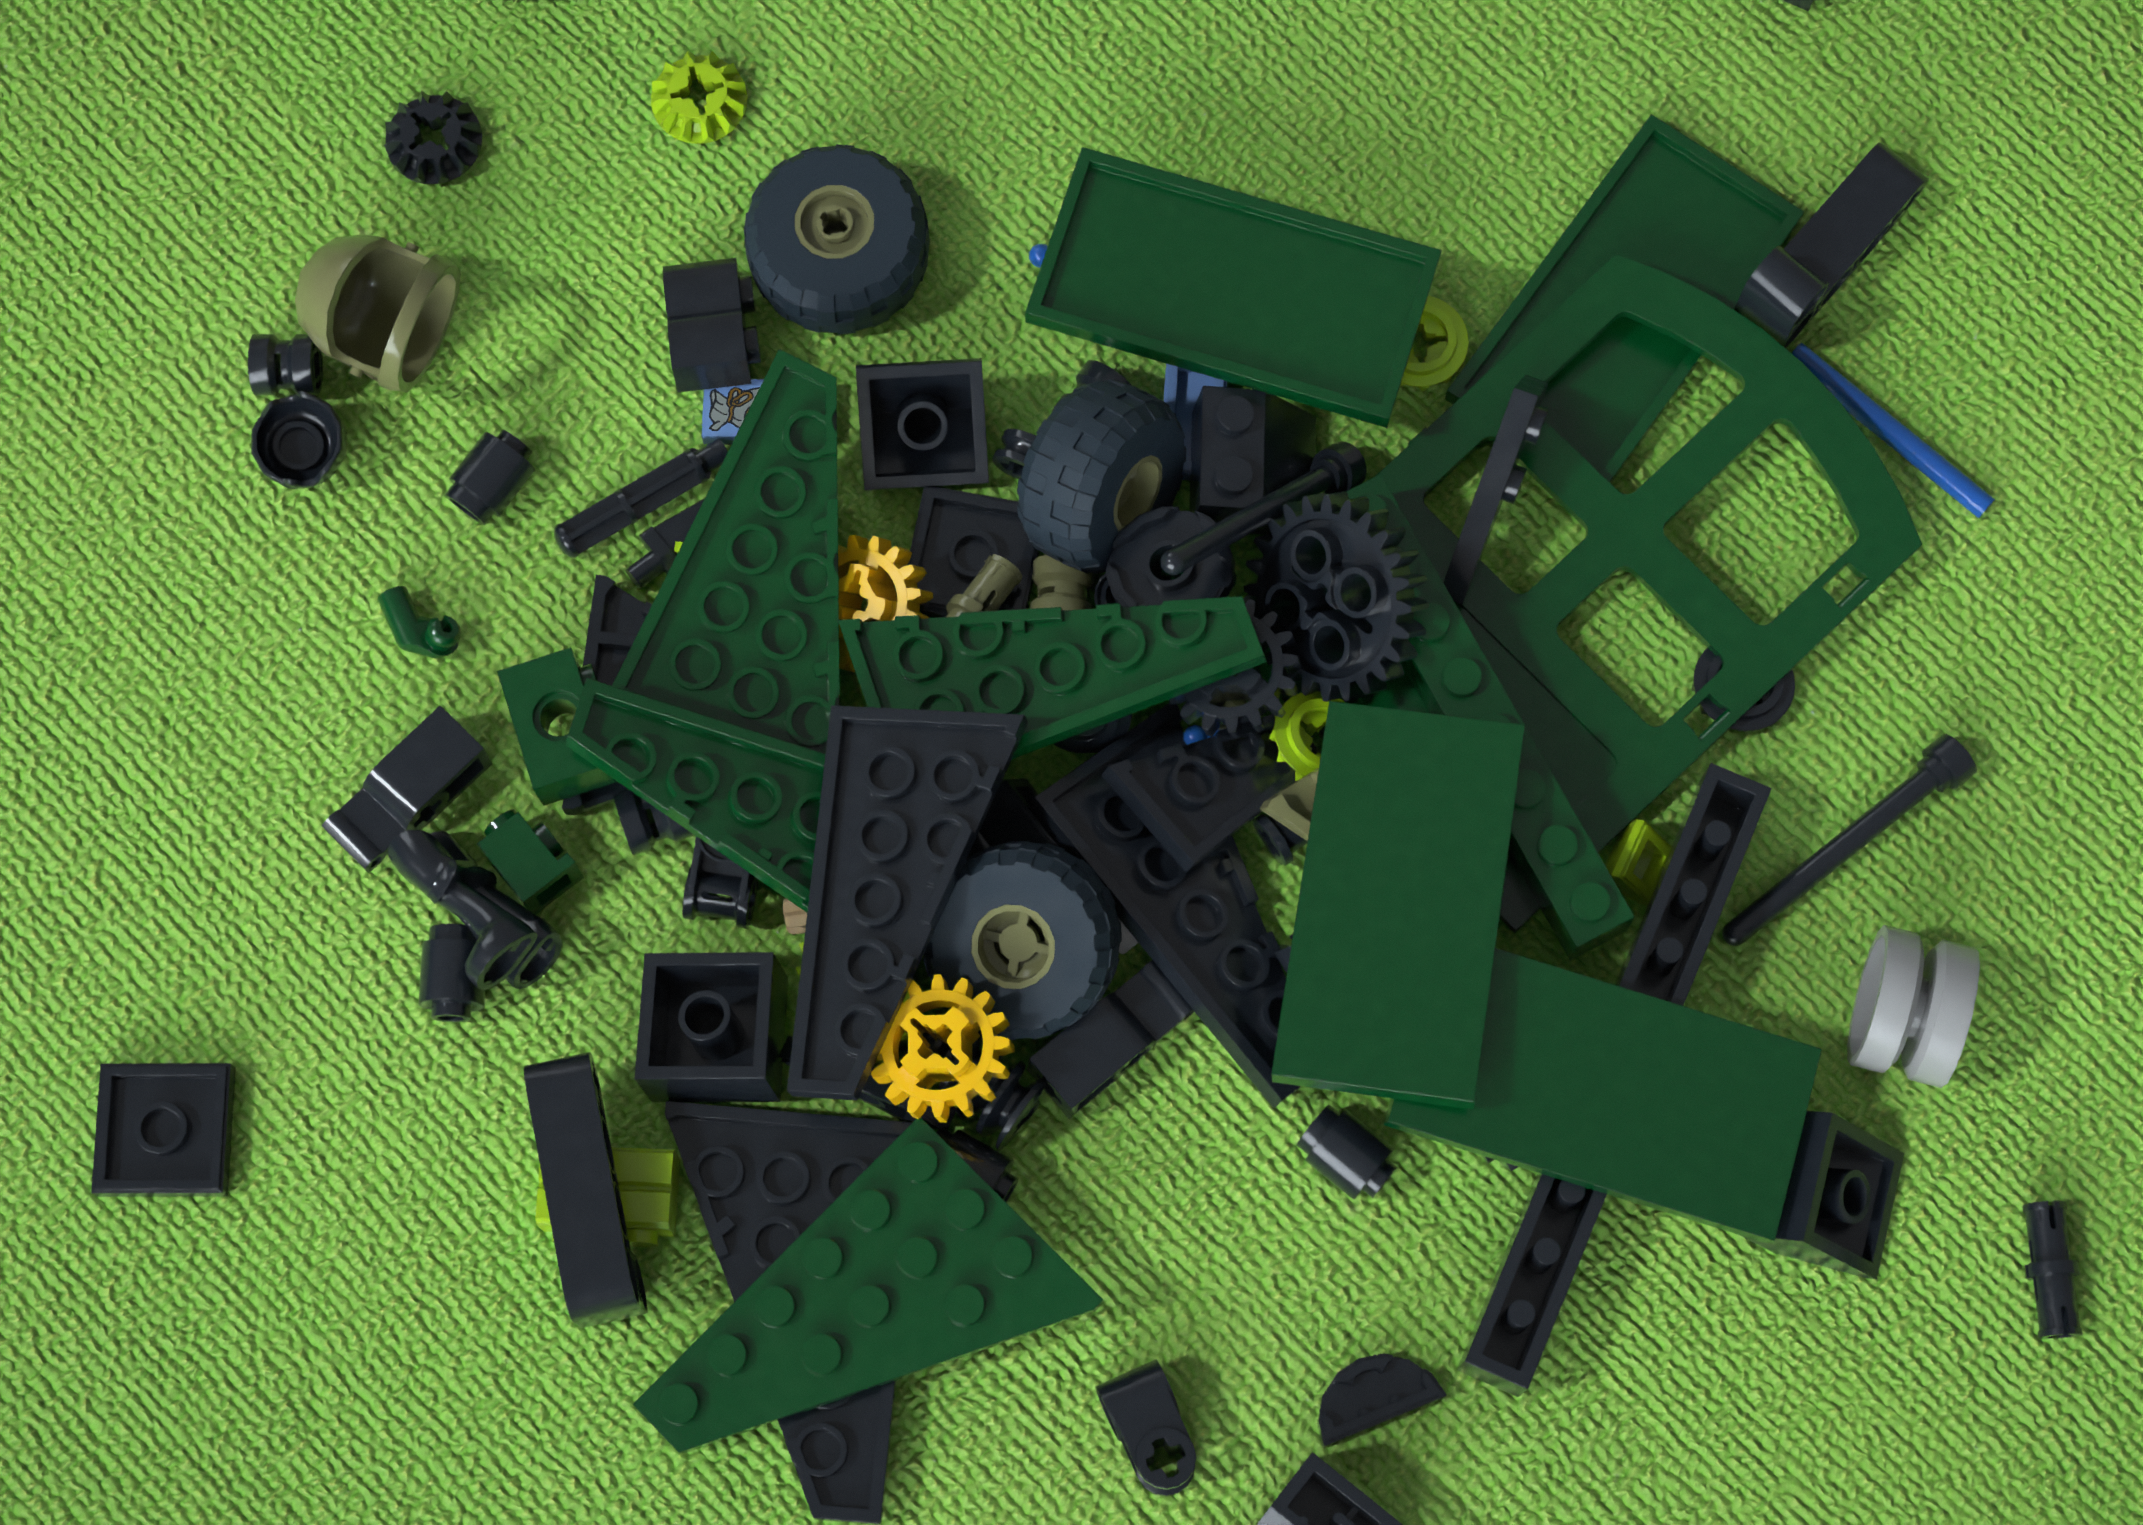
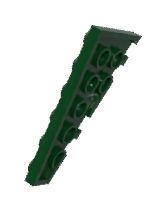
(1052, 663)
(718, 780)

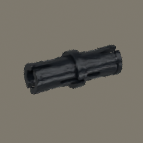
(2052, 1270)

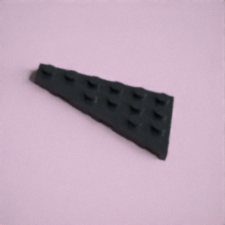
(758, 1189)

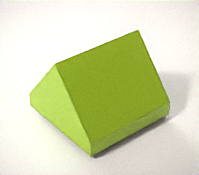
(1638, 861)

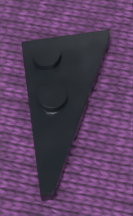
(1499, 481)

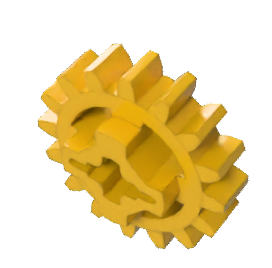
(872, 573)
(957, 1028)

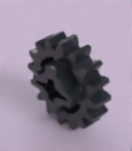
(1247, 685)

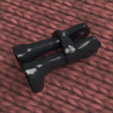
(509, 937)

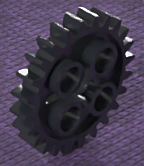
(1319, 583)

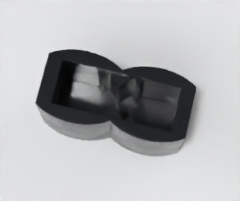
(708, 324)

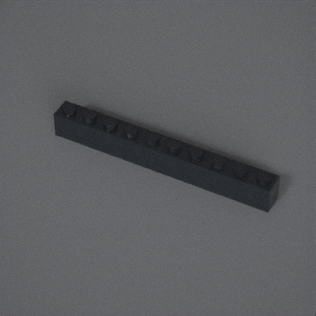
(1661, 965)

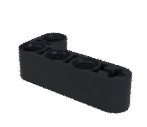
(1804, 275)
(583, 1192)

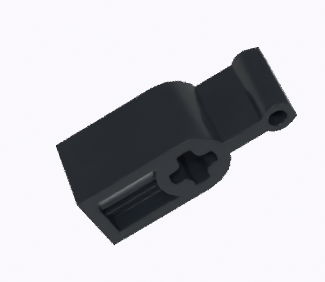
(408, 788)
(1109, 1039)

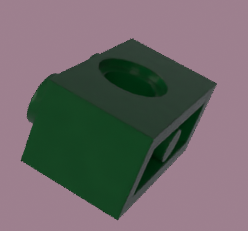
(535, 697)

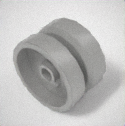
(1913, 1006)

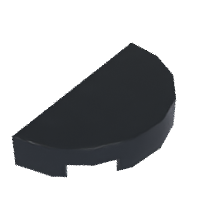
(1372, 1394)

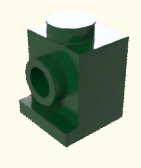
(528, 860)

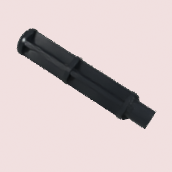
(638, 498)

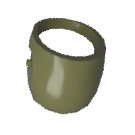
(377, 307)

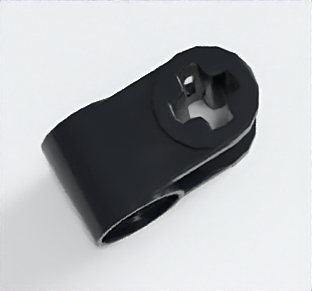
(718, 875)
(1146, 1418)

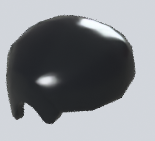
(299, 441)

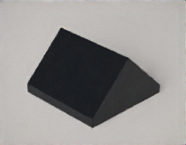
(922, 424)

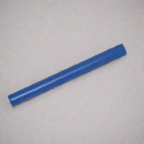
(1897, 435)

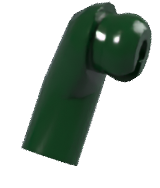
(418, 633)

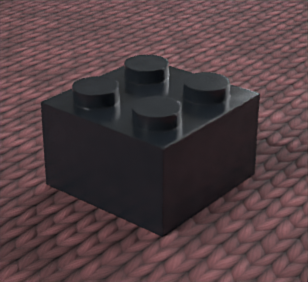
(711, 1027)

